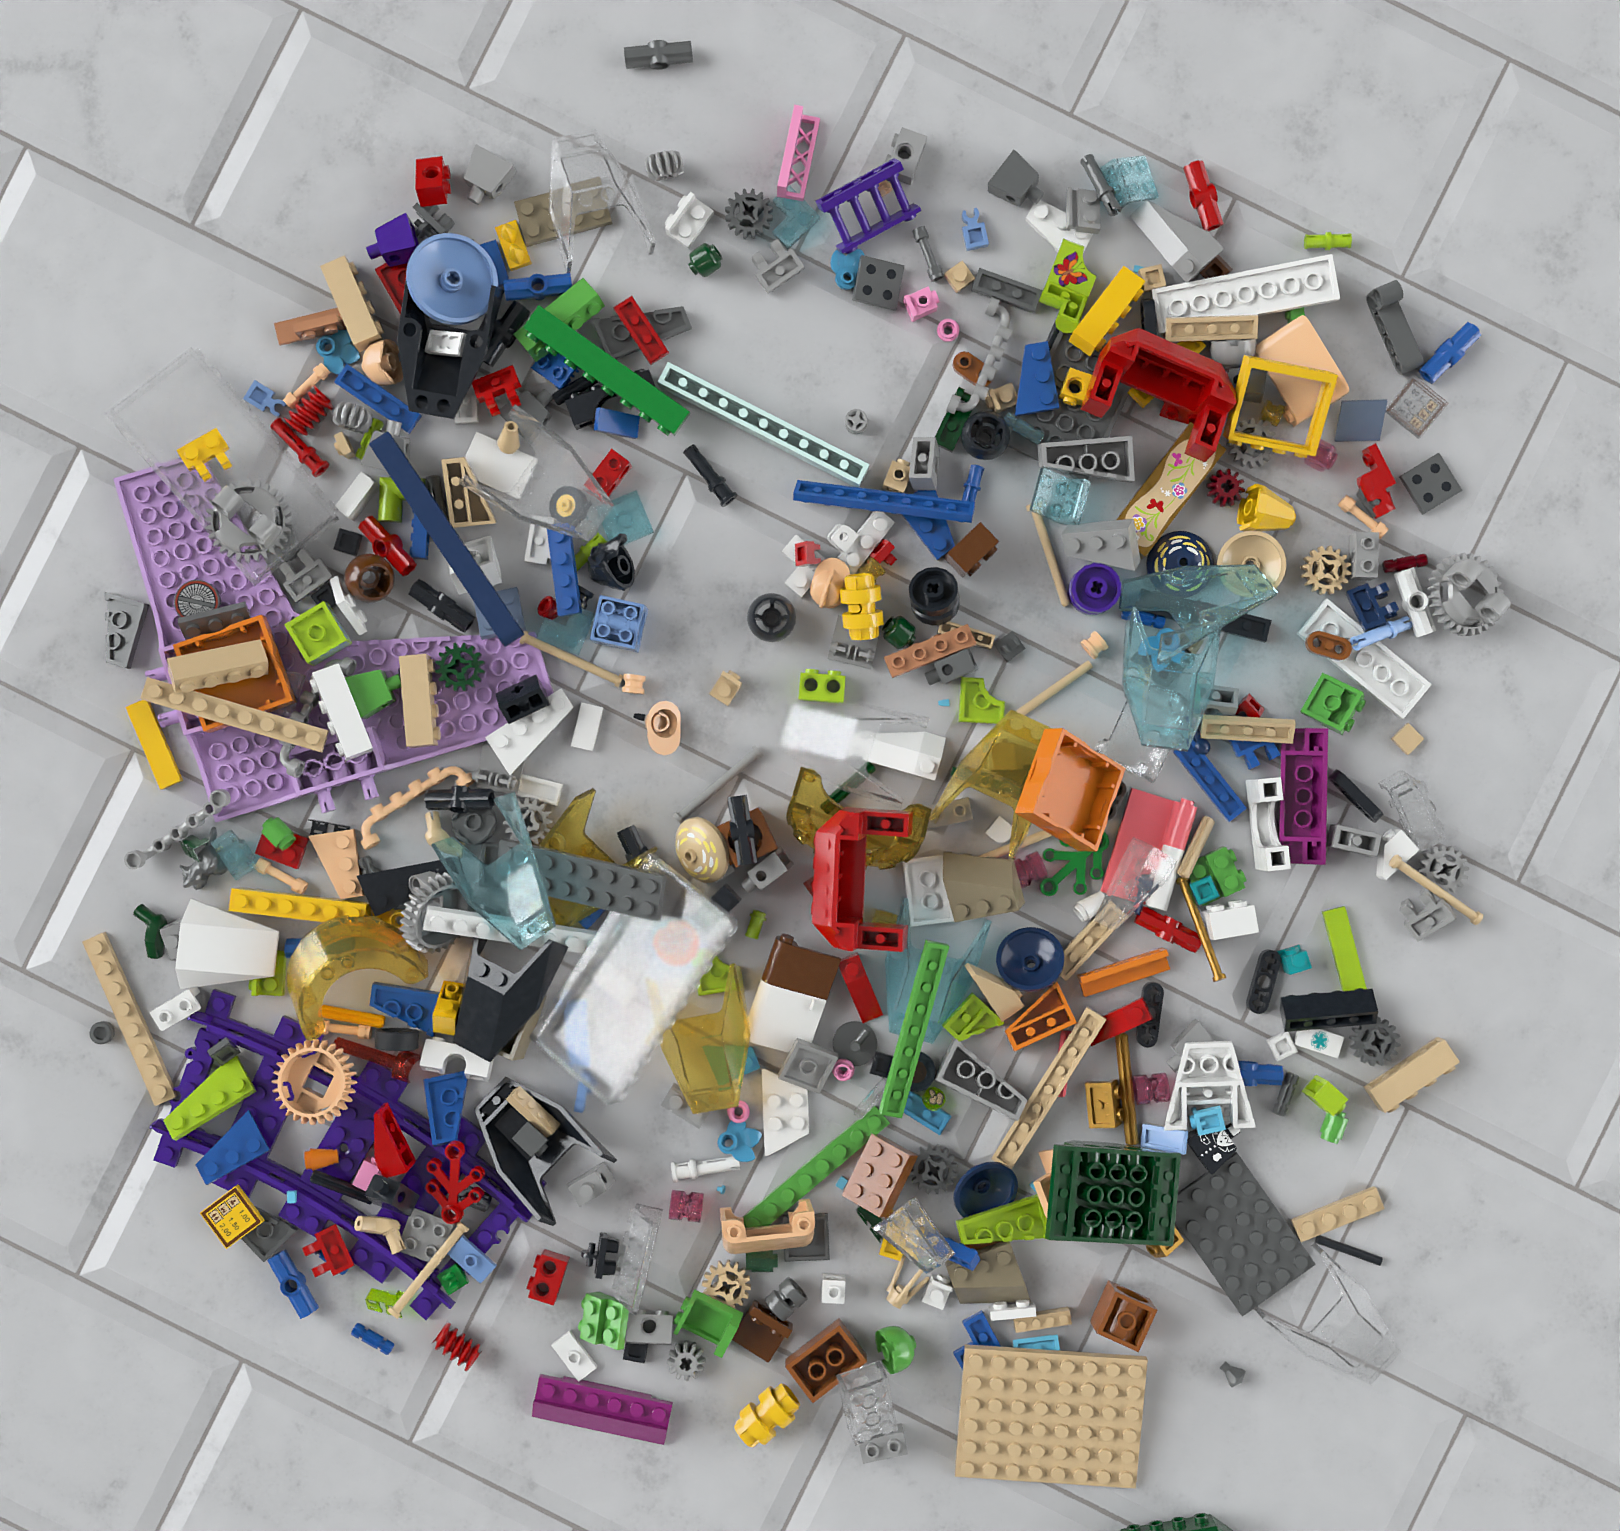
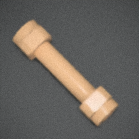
(320, 372)
(1348, 504)
(297, 885)
(362, 1031)

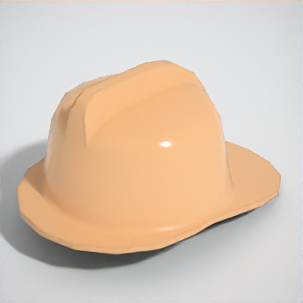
(827, 582)
(663, 727)

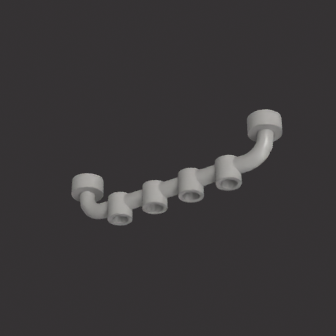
(988, 371)
(310, 700)
(218, 799)

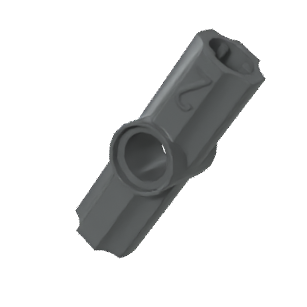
(658, 54)

